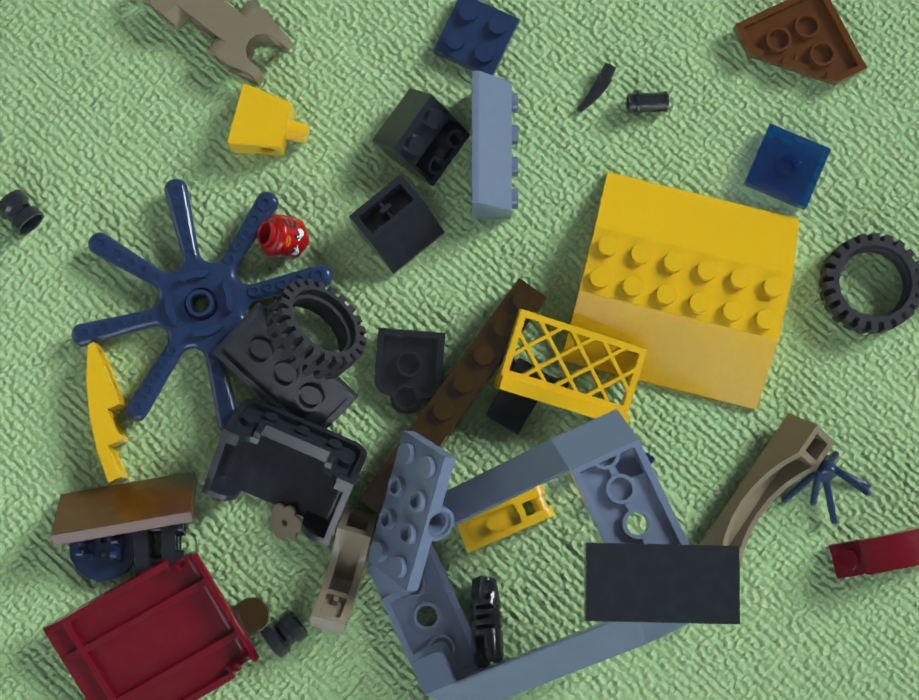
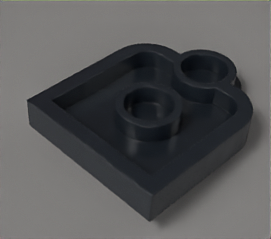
(409, 366)

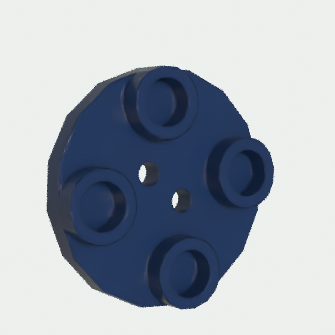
(117, 561)

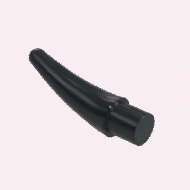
(600, 85)

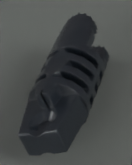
(486, 623)

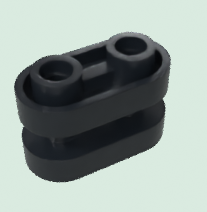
(145, 546)

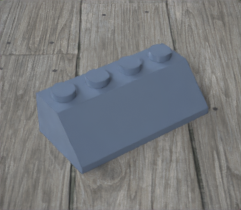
(492, 147)

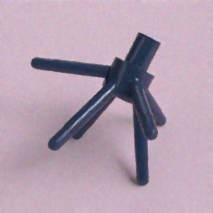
(825, 472)

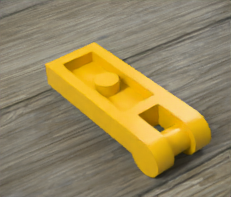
(504, 519)

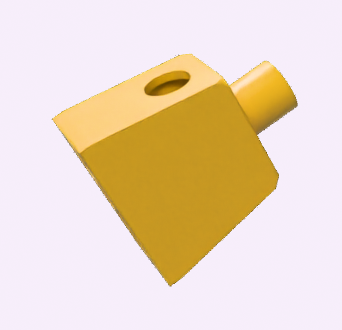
(264, 124)

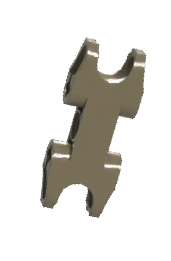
(233, 31)

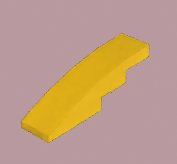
(103, 403)

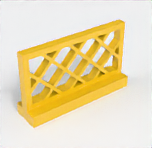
(560, 396)

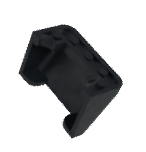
(287, 464)

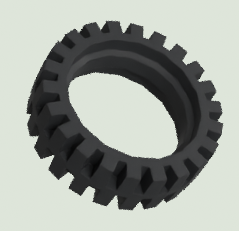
(892, 251)
(298, 346)

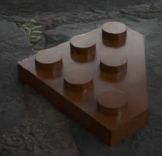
(802, 39)

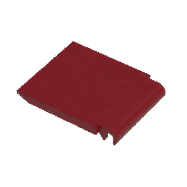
(154, 636)

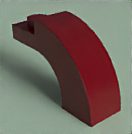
(876, 553)

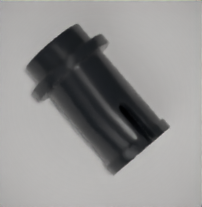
(647, 102)

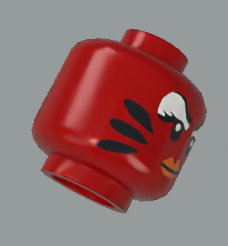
(283, 237)

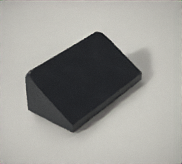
(513, 409)

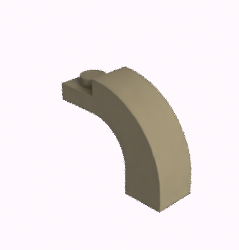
(344, 571)

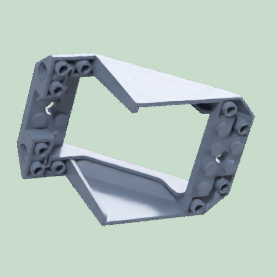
(613, 483)

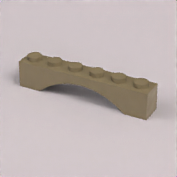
(790, 455)

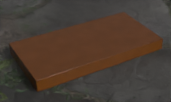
(125, 508)

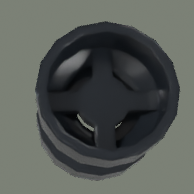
(20, 213)
(284, 633)

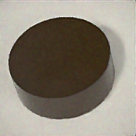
(252, 614)

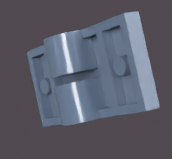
(413, 510)

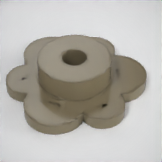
(285, 521)

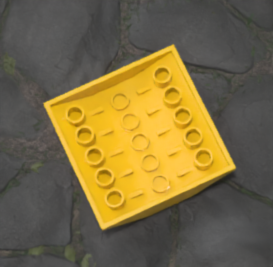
(689, 283)

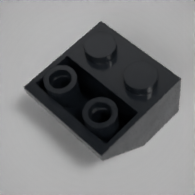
(421, 136)
(396, 224)

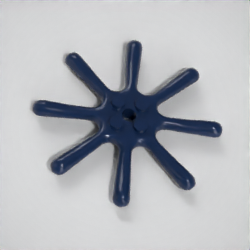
(178, 297)

